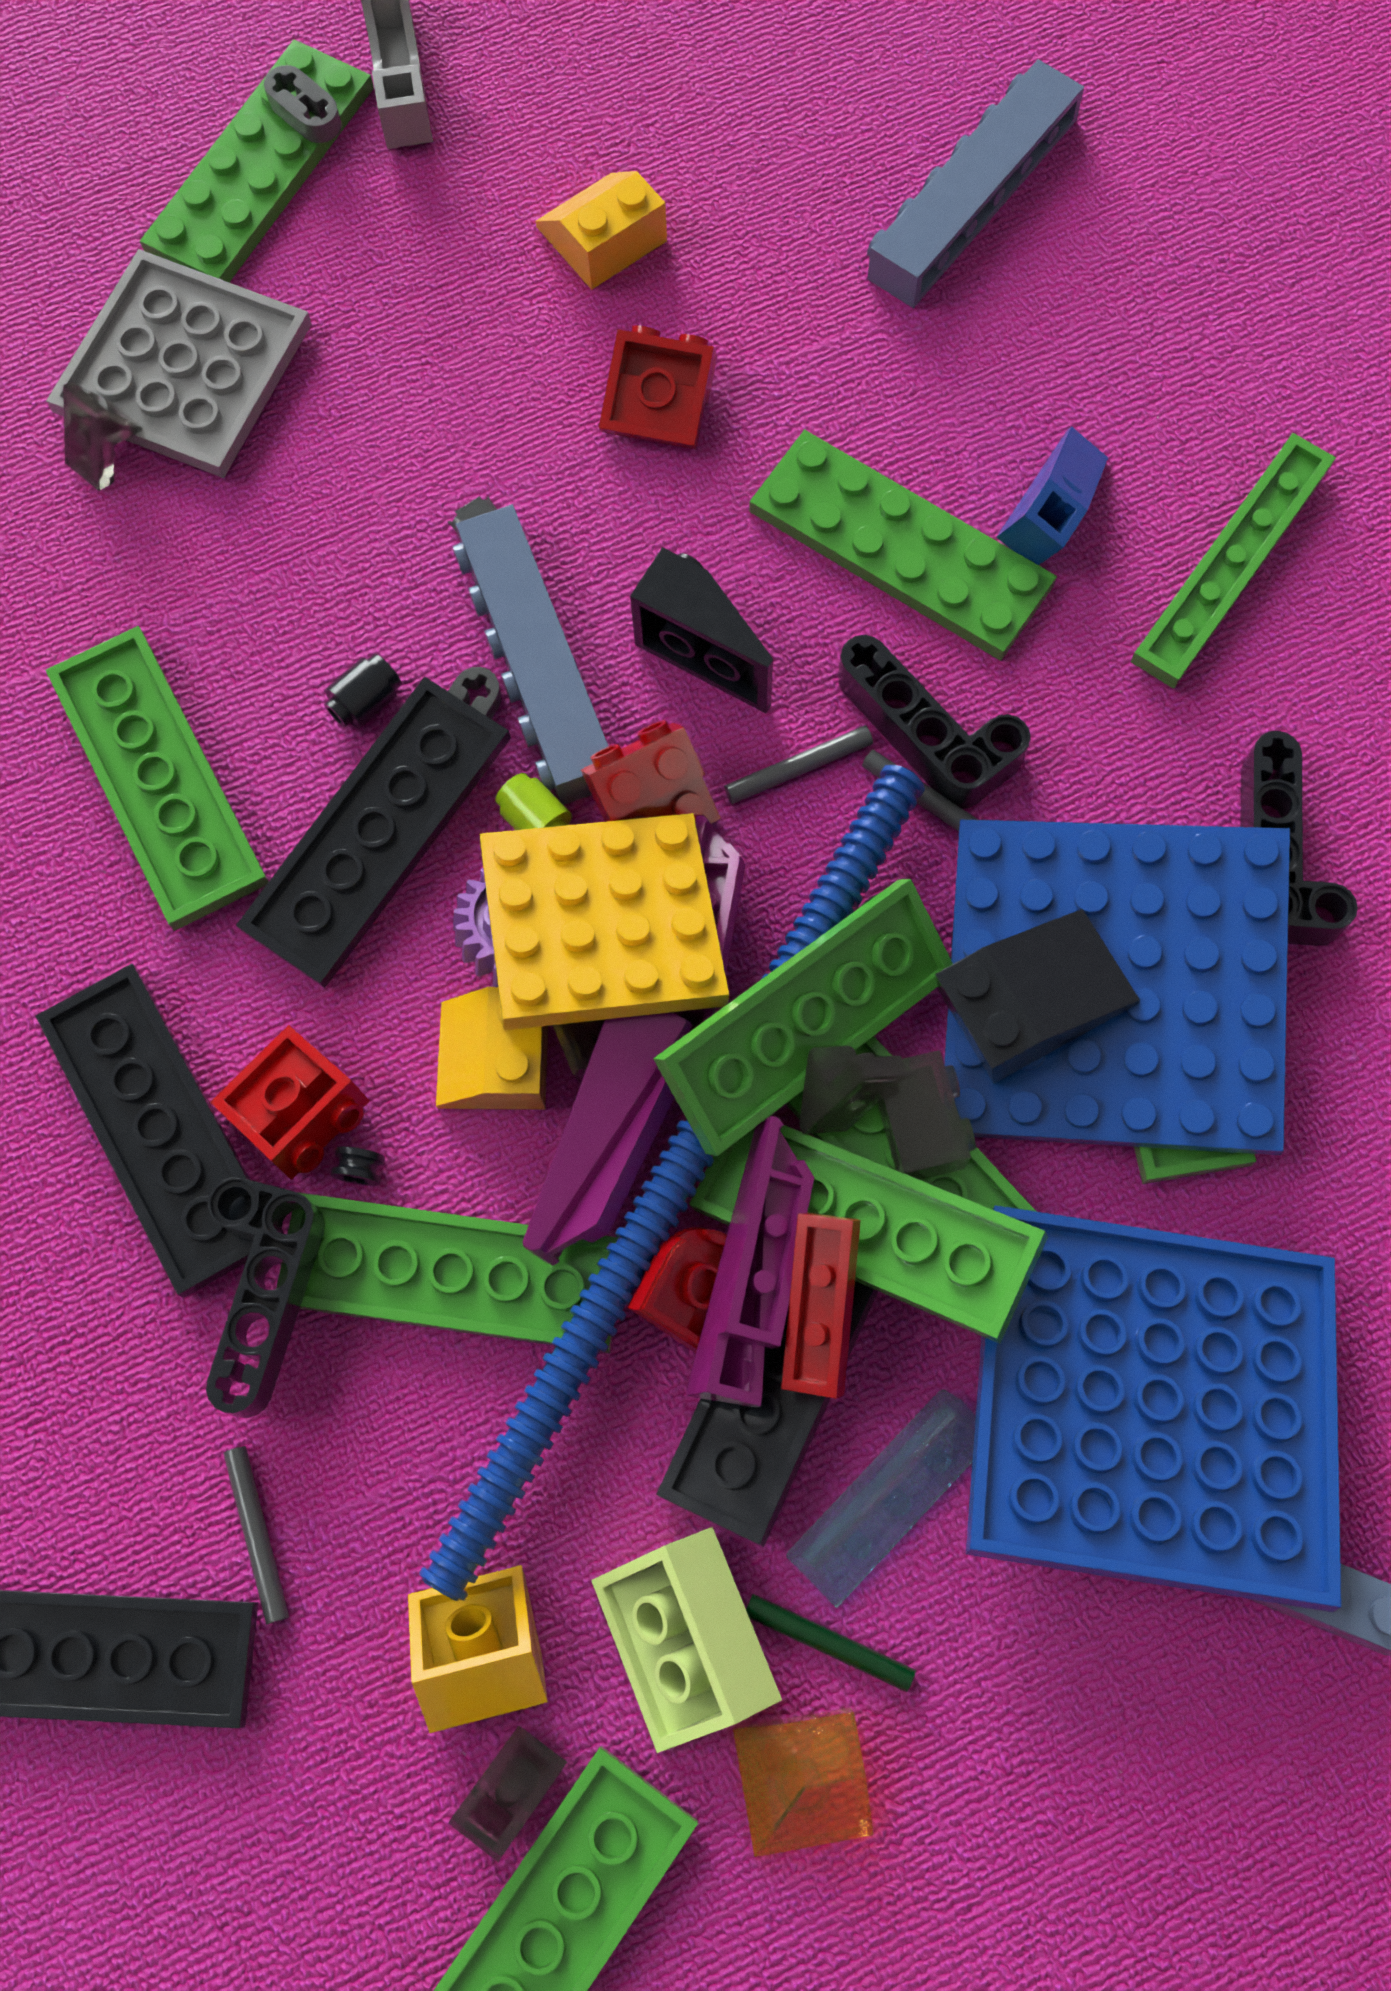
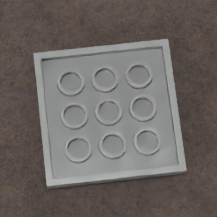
(186, 359)

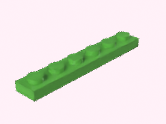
(1232, 560)

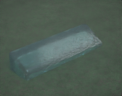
(887, 1498)

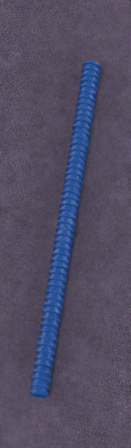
(646, 1227)

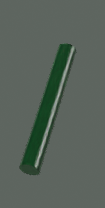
(830, 1643)

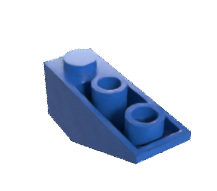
(1055, 499)

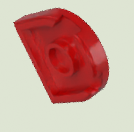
(680, 1284)

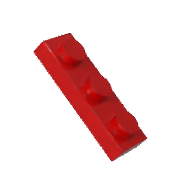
(820, 1305)

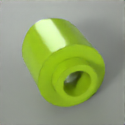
(530, 804)

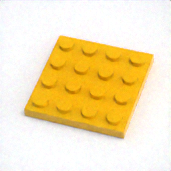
(601, 921)

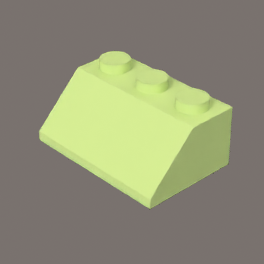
(686, 1640)

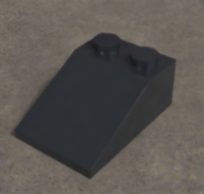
(694, 626)
(1034, 992)

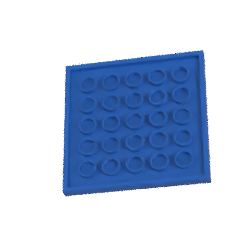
(1202, 943)
(1164, 1416)

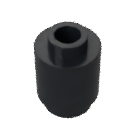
(362, 691)

